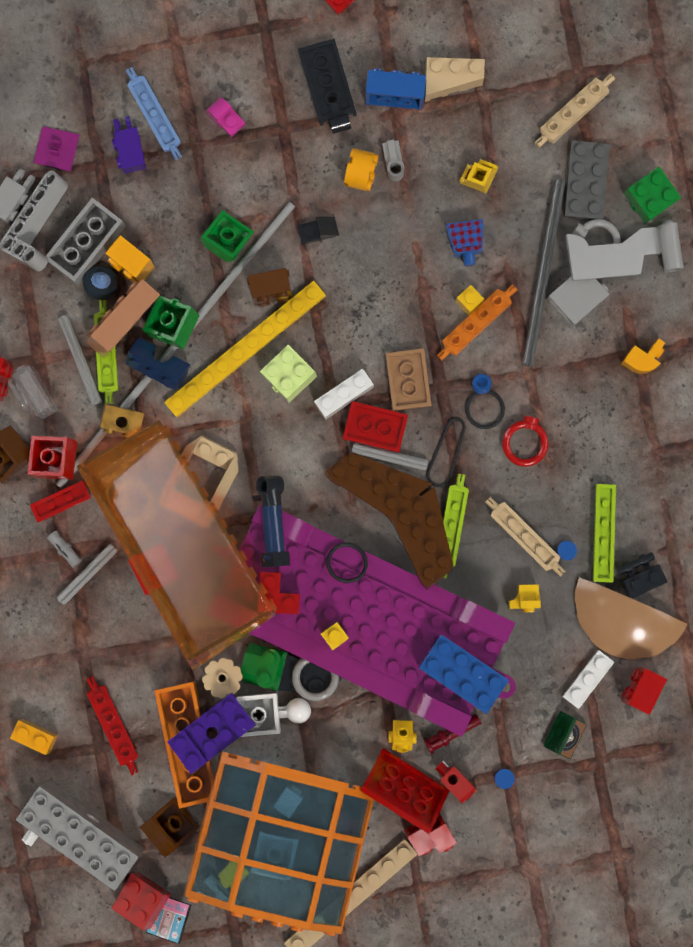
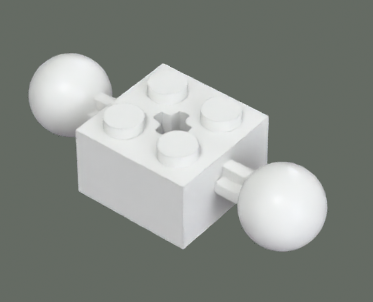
(297, 711)

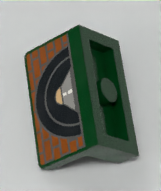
(565, 735)

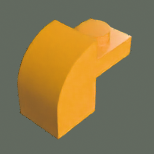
(643, 362)

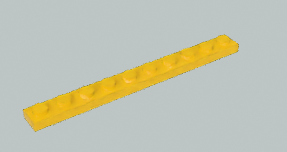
(245, 349)

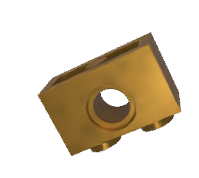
(110, 415)

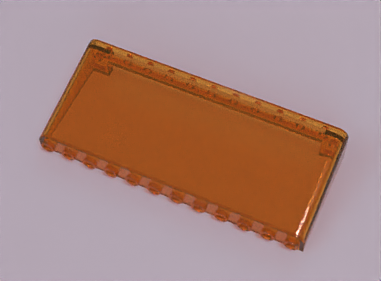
(177, 543)

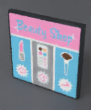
(171, 921)

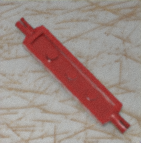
(112, 725)

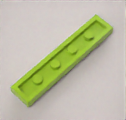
(604, 533)

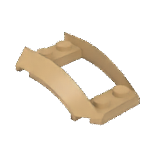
(219, 456)

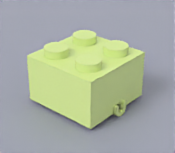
(288, 373)

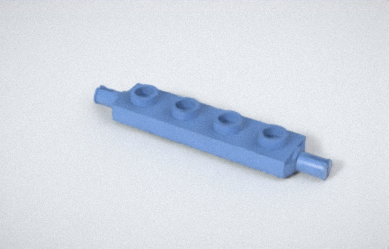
(154, 113)

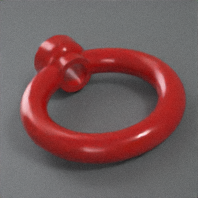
(528, 423)

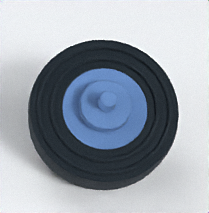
(100, 282)

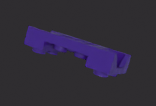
(193, 743)

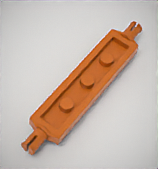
(476, 322)

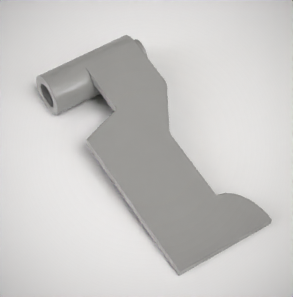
(626, 257)

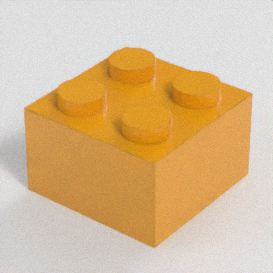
(130, 260)

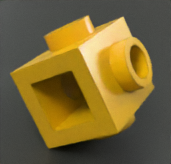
(402, 736)

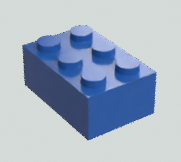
(395, 89)

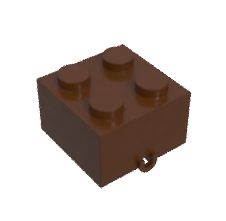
(270, 287)

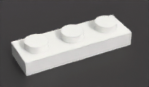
(588, 679)

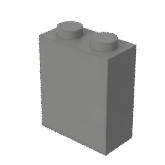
(577, 298)

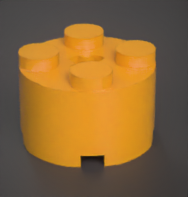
(361, 169)

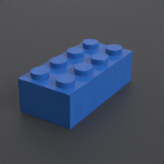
(463, 674)

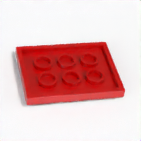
(405, 790)

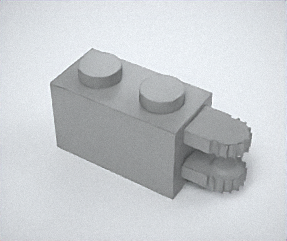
(14, 196)

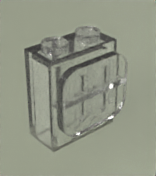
(32, 392)

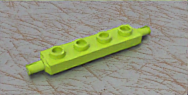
(106, 366)
(455, 514)

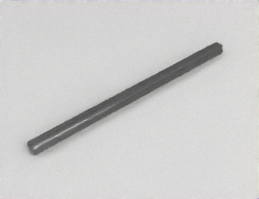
(543, 274)

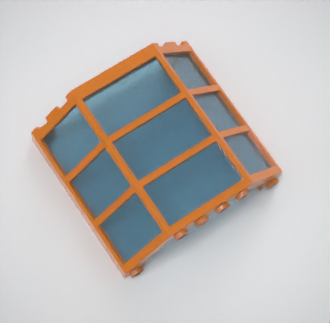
(279, 845)

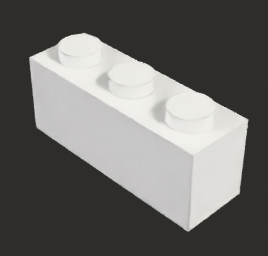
(344, 394)

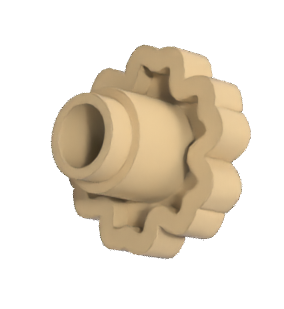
(227, 668)

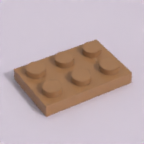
(408, 379)

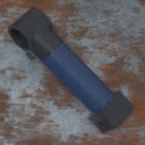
(269, 493)

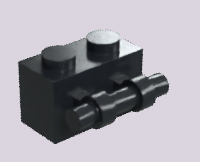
(642, 581)

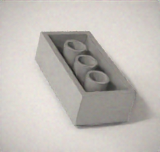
(85, 241)

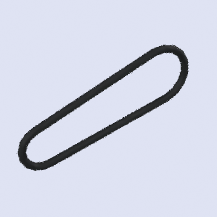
(456, 455)

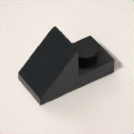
(318, 230)

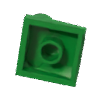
(226, 237)
(263, 666)

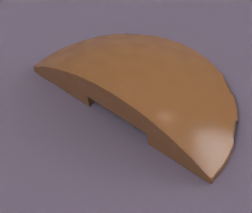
(623, 624)

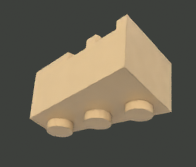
(452, 75)

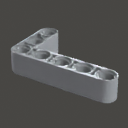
(30, 221)

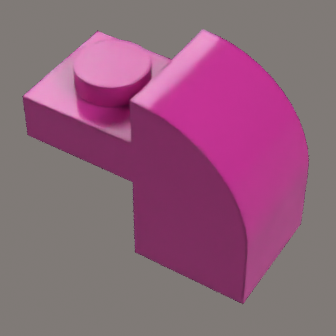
(225, 117)

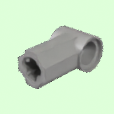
(393, 159)

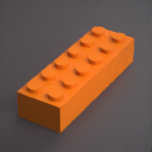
(177, 709)

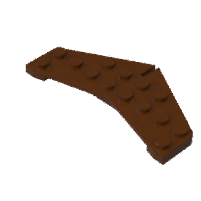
(399, 499)

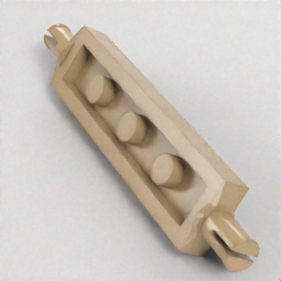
(574, 110)
(525, 536)

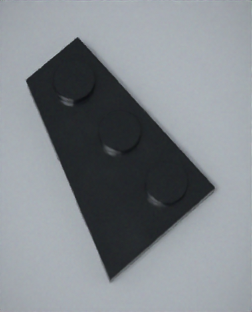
(311, 677)

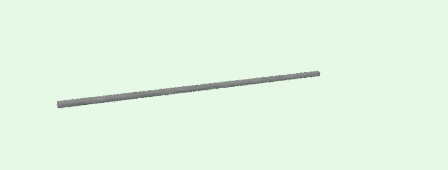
(202, 312)

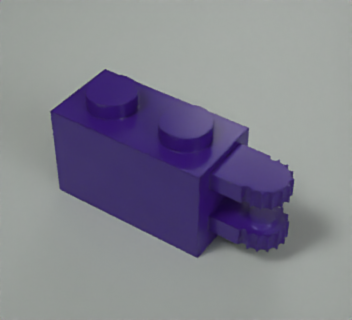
(129, 147)

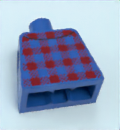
(466, 239)

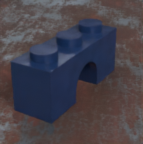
(168, 373)

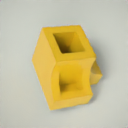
(479, 175)
(526, 598)

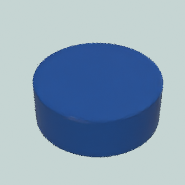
(481, 384)
(567, 550)
(504, 778)

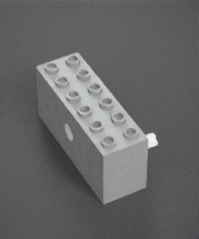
(79, 834)

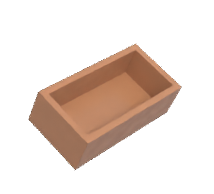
(123, 317)

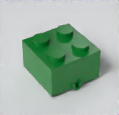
(652, 195)
(171, 322)

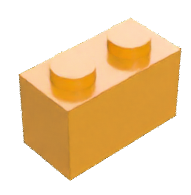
(34, 736)

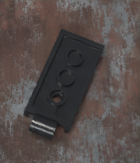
(326, 79)

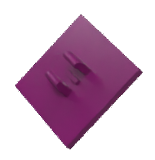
(56, 148)

